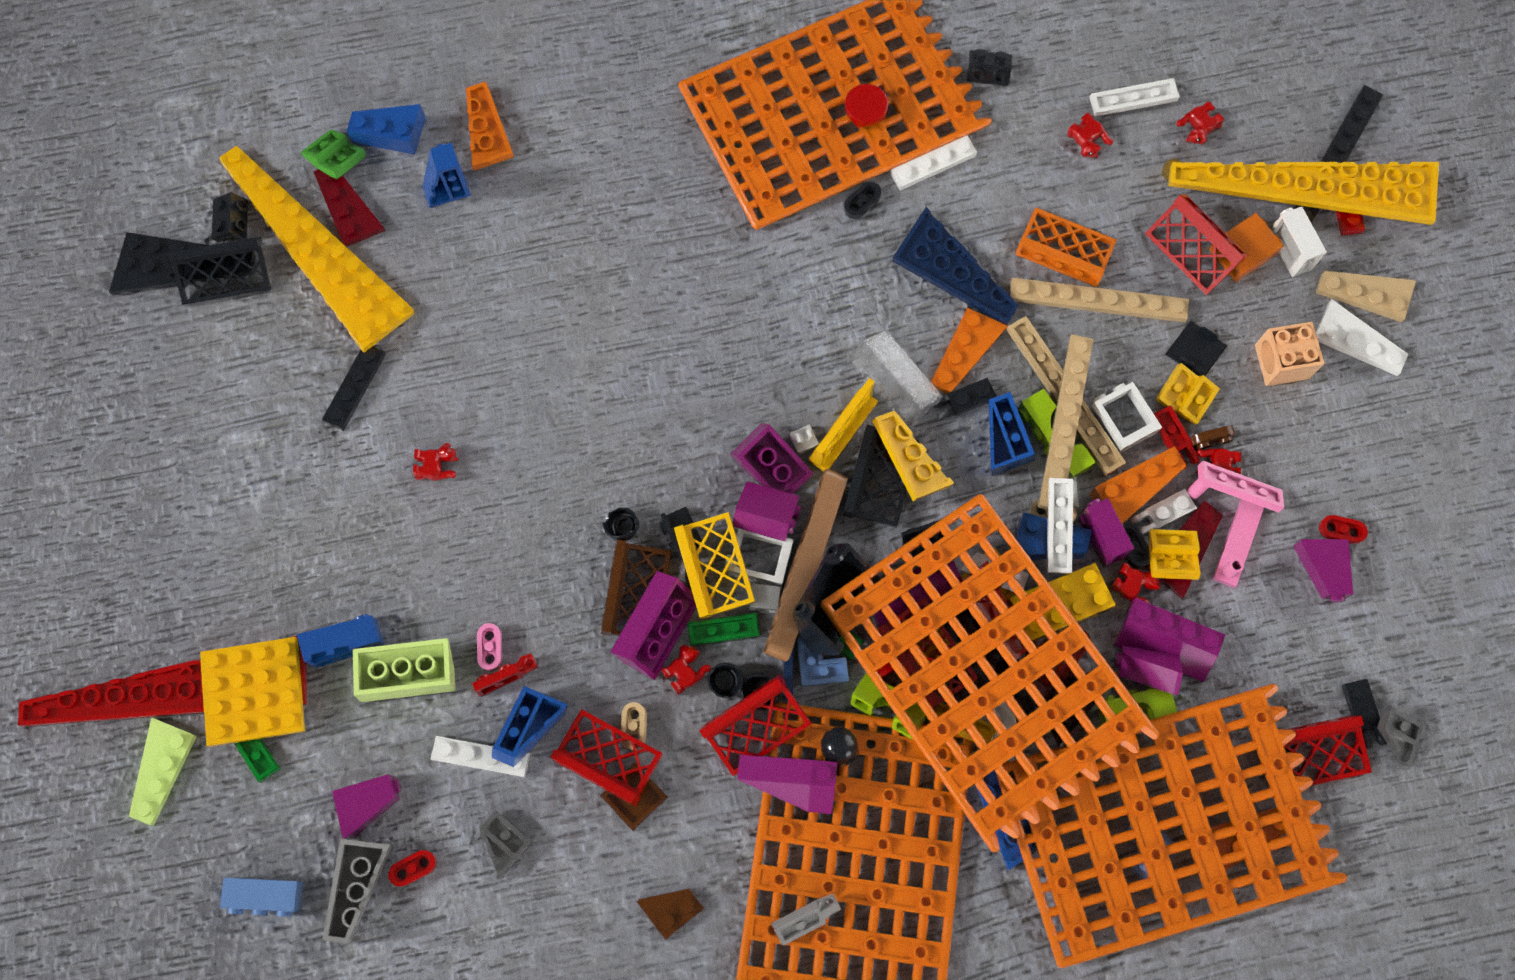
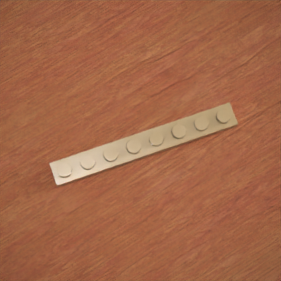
(1099, 300)
(1050, 375)
(1067, 413)

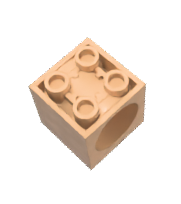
(1289, 353)

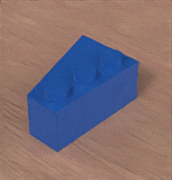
(388, 128)
(444, 176)
(1008, 437)
(1033, 537)
(337, 641)
(526, 725)

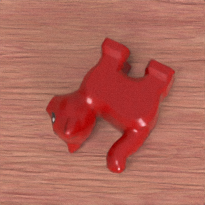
(1202, 123)
(1088, 132)
(1222, 458)
(432, 463)
(1134, 579)
(680, 668)

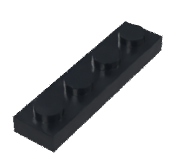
(353, 388)

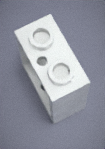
(1301, 243)
(1123, 444)
(759, 577)

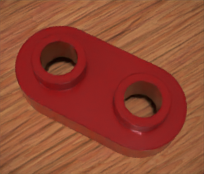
(1342, 527)
(413, 868)

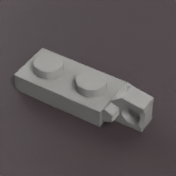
(805, 919)

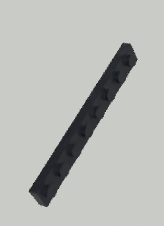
(1349, 133)

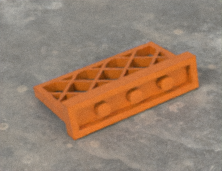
(1060, 259)

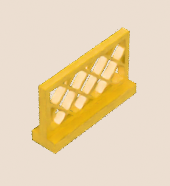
(844, 427)
(694, 566)

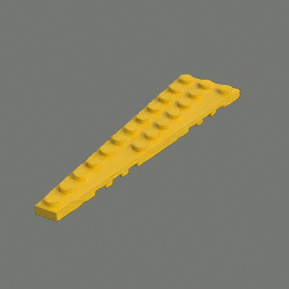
(1367, 189)
(347, 285)

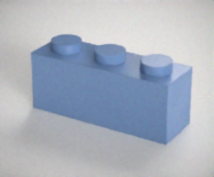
(261, 896)

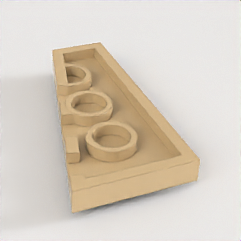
(1372, 293)

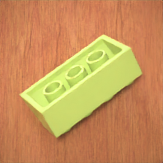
(403, 670)

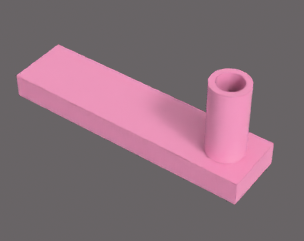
(1236, 485)
(1238, 543)

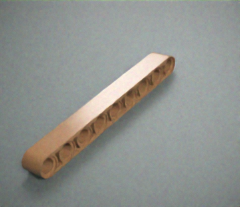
(806, 562)

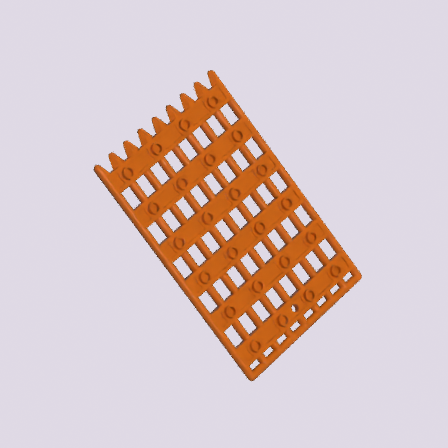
(816, 112)
(1059, 770)
(858, 842)
(1209, 865)

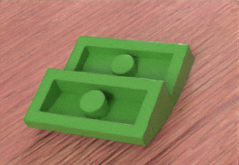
(333, 154)

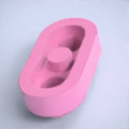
(489, 647)

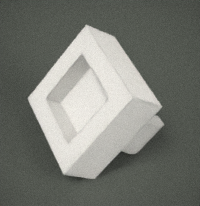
(803, 439)

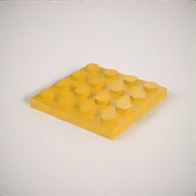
(252, 691)

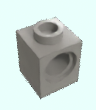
(766, 598)

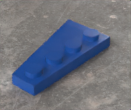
(1008, 846)

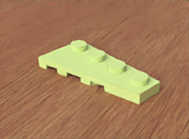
(160, 766)

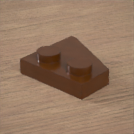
(671, 910)

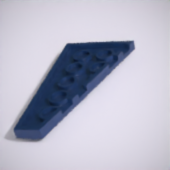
(948, 265)

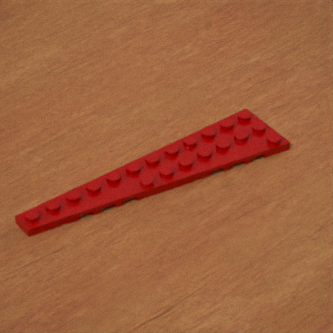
(146, 694)

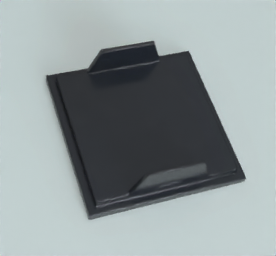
(1196, 349)

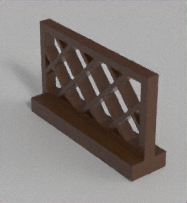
(616, 582)

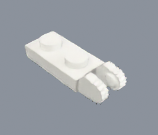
(1166, 511)

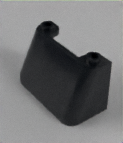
(836, 570)

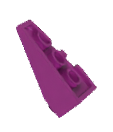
(795, 781)

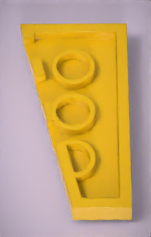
(913, 464)

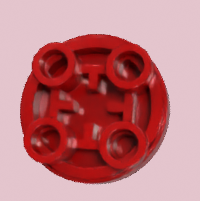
(866, 105)

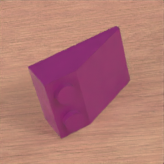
(771, 460)

